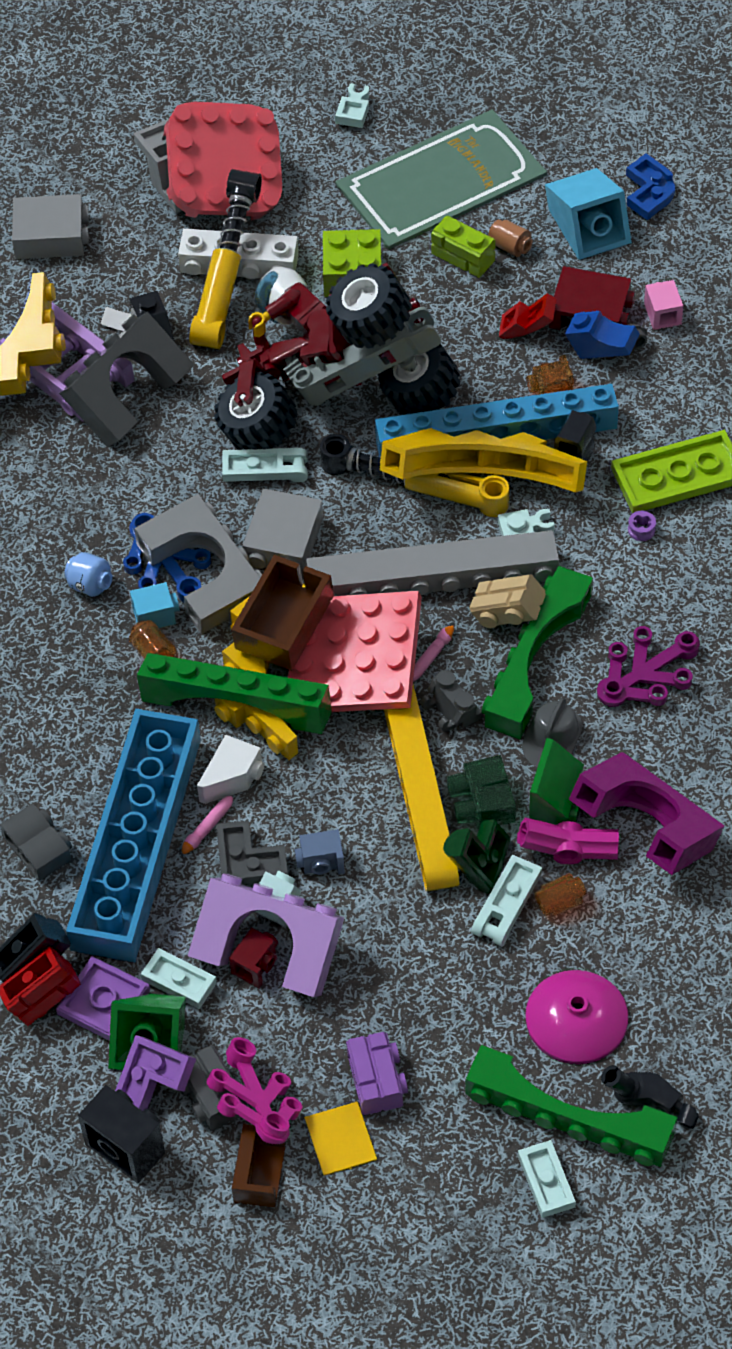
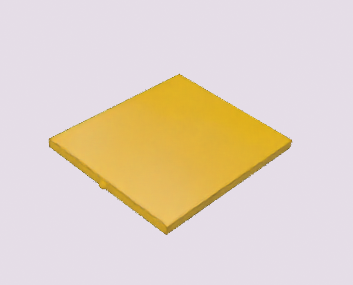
(340, 1138)

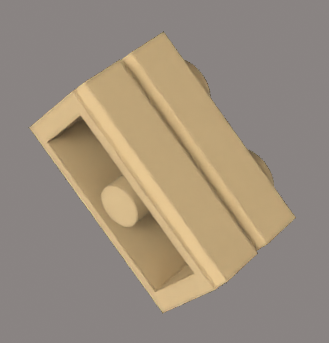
(507, 601)

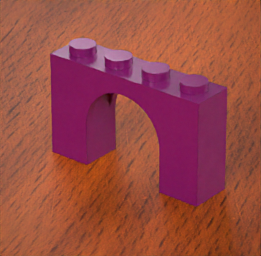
(622, 781)

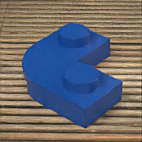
(656, 186)

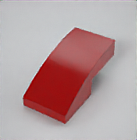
(527, 319)

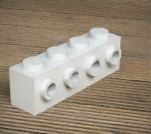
(253, 263)

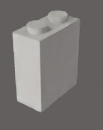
(49, 226)
(283, 527)

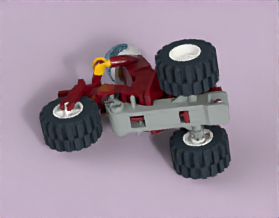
(362, 332)

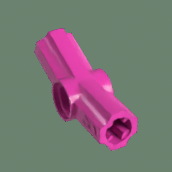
(568, 841)

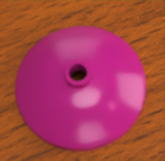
(574, 1033)

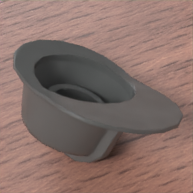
(551, 721)

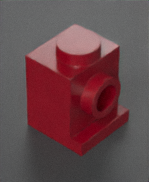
(254, 956)

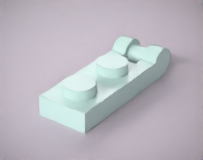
(264, 464)
(507, 899)

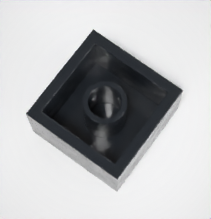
(122, 1133)

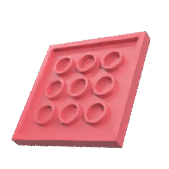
(364, 651)

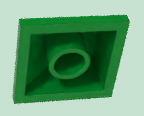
(150, 1016)

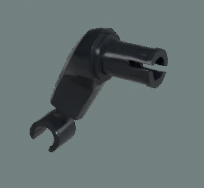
(648, 1089)

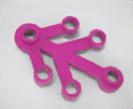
(270, 1125)

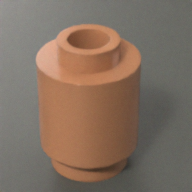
(511, 237)

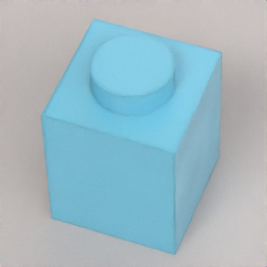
(155, 604)

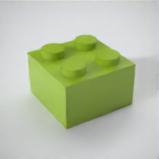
(347, 251)

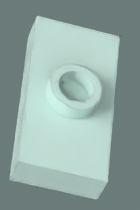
(178, 978)
(546, 1179)

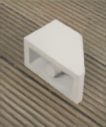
(230, 770)

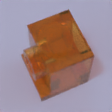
(551, 377)

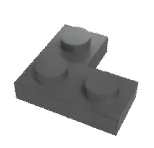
(241, 859)

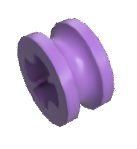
(641, 533)

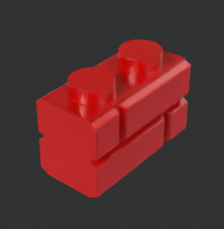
(39, 986)

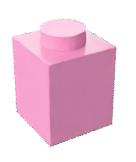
(663, 304)

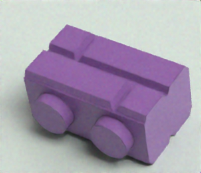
(375, 1073)

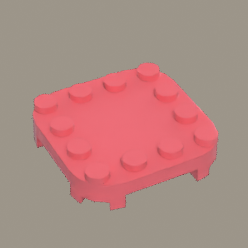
(212, 140)

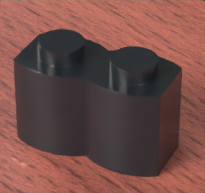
(577, 435)

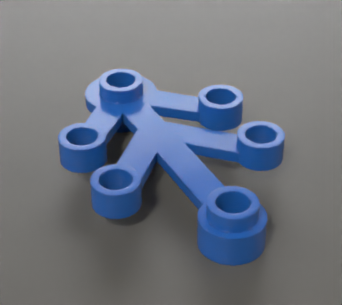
(183, 582)

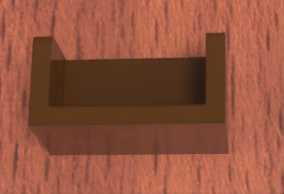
(257, 1169)

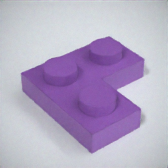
(153, 1063)

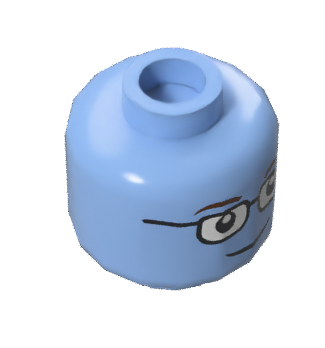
(88, 574)

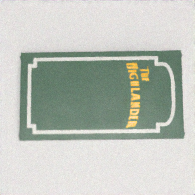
(440, 178)

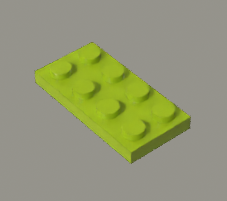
(675, 471)

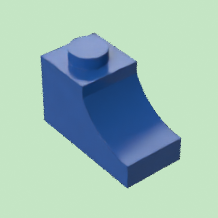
(597, 336)

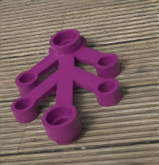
(646, 671)

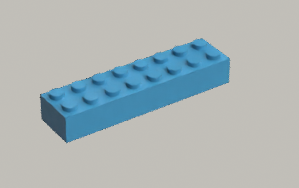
(134, 836)

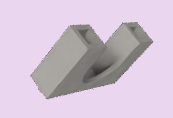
(195, 526)

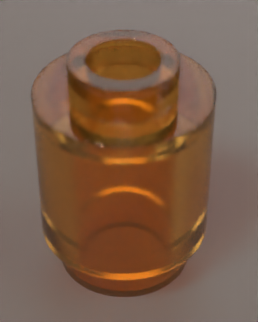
(560, 895)

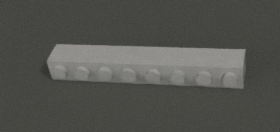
(441, 565)

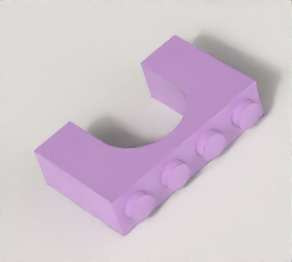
(312, 930)

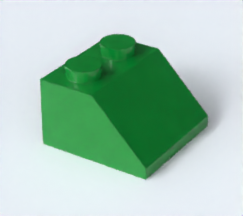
(554, 784)

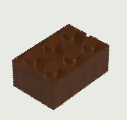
(282, 612)

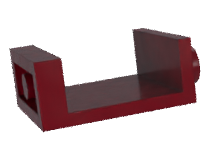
(592, 291)

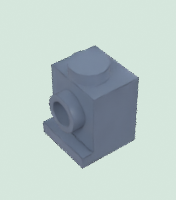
(320, 852)

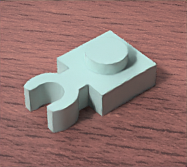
(354, 108)
(520, 522)

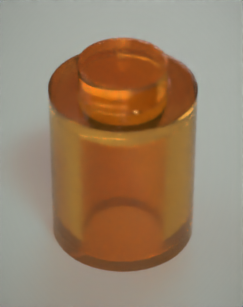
(148, 638)

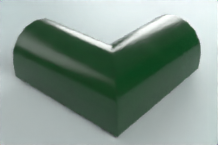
(480, 855)

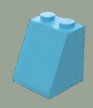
(589, 212)

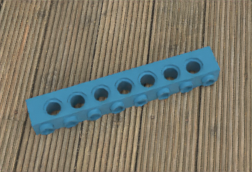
(536, 415)

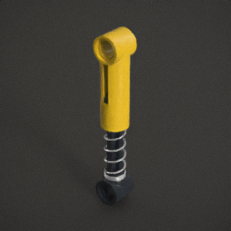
(209, 324)
(486, 493)

